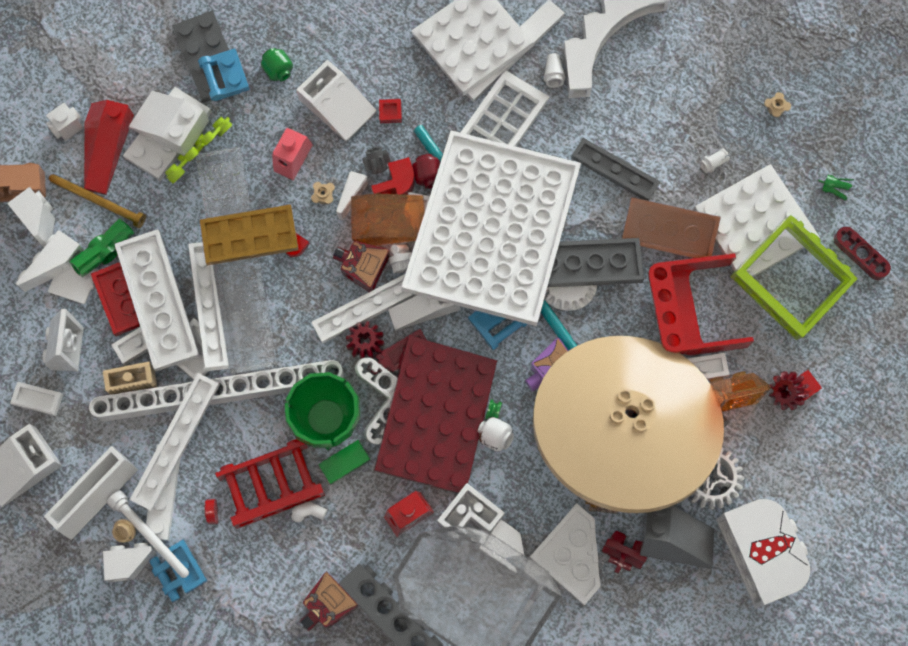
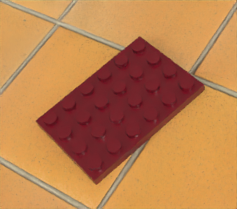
(435, 415)

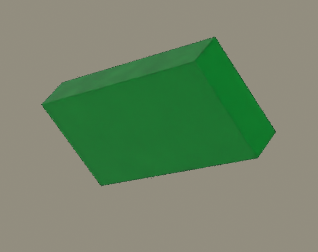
(344, 462)

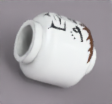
(495, 434)

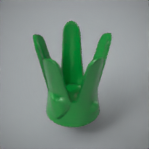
(832, 183)

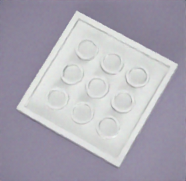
(472, 41)
(750, 214)

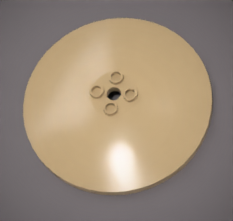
(622, 459)

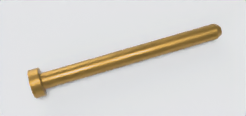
(137, 219)

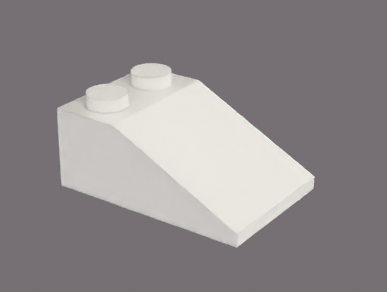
(170, 121)
(63, 343)

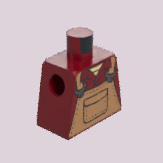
(362, 263)
(327, 603)

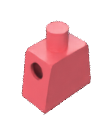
(293, 151)

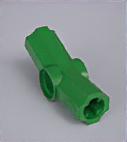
(101, 248)

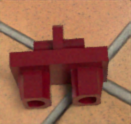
(621, 555)

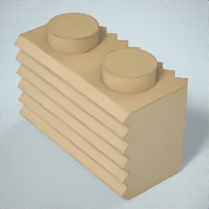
(130, 378)

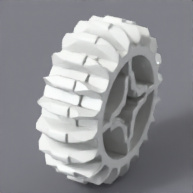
(721, 481)

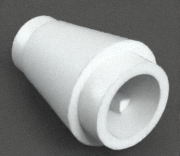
(554, 72)

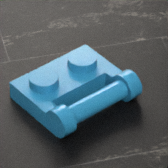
(231, 73)
(486, 322)

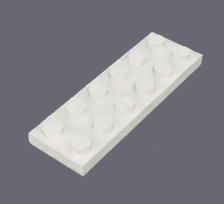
(157, 300)

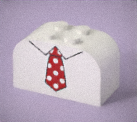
(765, 550)

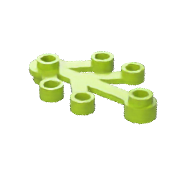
(220, 127)

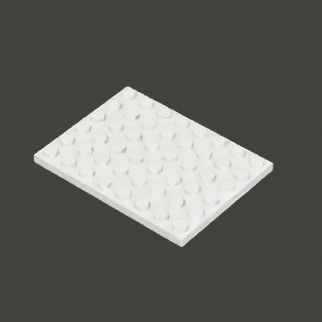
(492, 228)

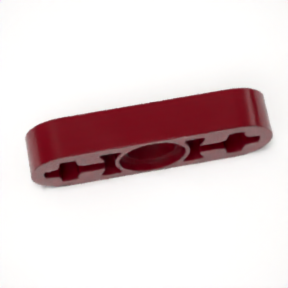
(862, 243)

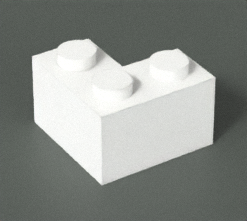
(471, 506)

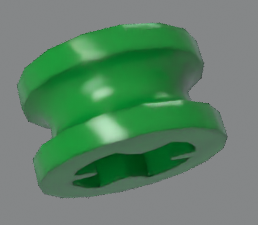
(493, 409)

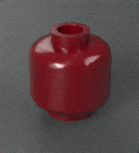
(426, 170)

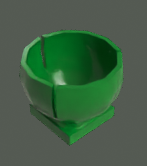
(322, 410)

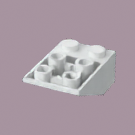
(335, 100)
(24, 463)

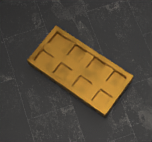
(248, 234)

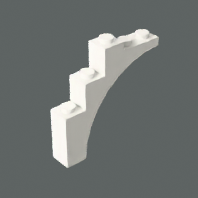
(597, 29)

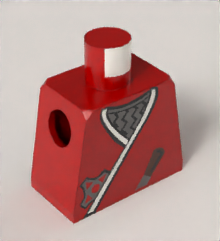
(408, 513)

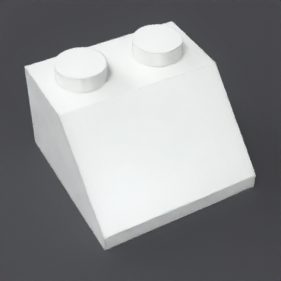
(34, 213)

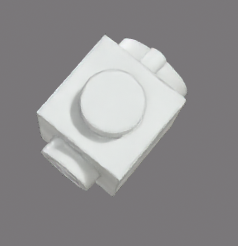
(64, 122)

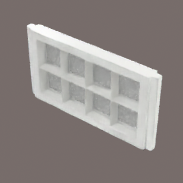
(506, 111)

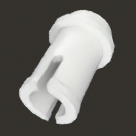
(709, 163)

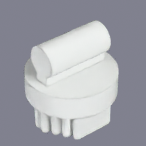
(400, 259)

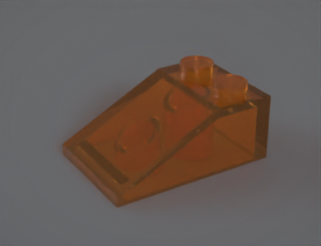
(386, 218)
(738, 391)

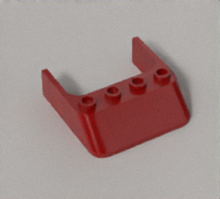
(676, 307)

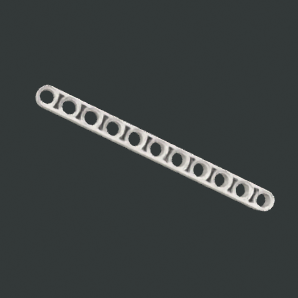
(228, 395)

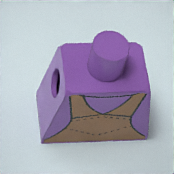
(543, 363)

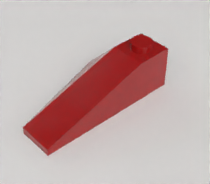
(103, 142)

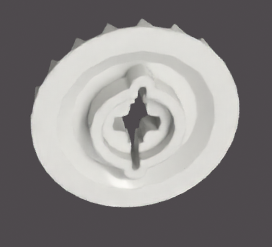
(570, 297)

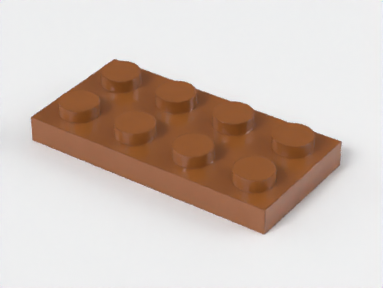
(671, 228)

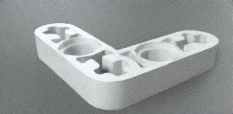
(388, 393)

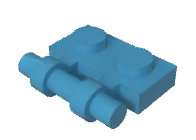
(192, 581)

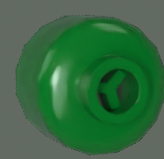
(276, 64)

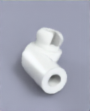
(306, 509)

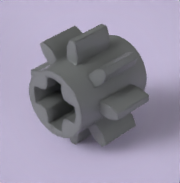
(376, 160)

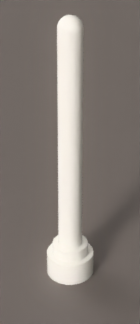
(119, 502)

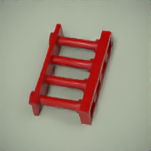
(288, 498)

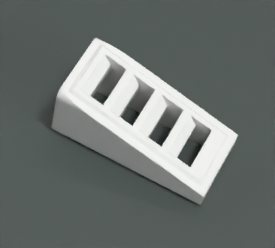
(354, 186)

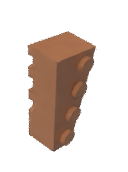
(17, 178)

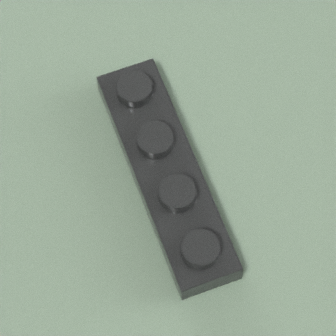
(615, 169)

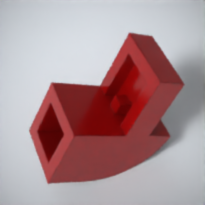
(401, 180)

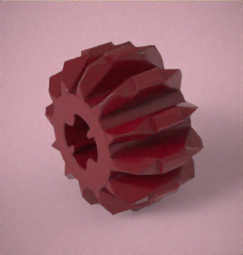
(365, 348)
(794, 385)

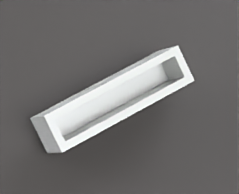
(90, 493)

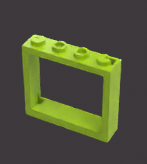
(825, 256)

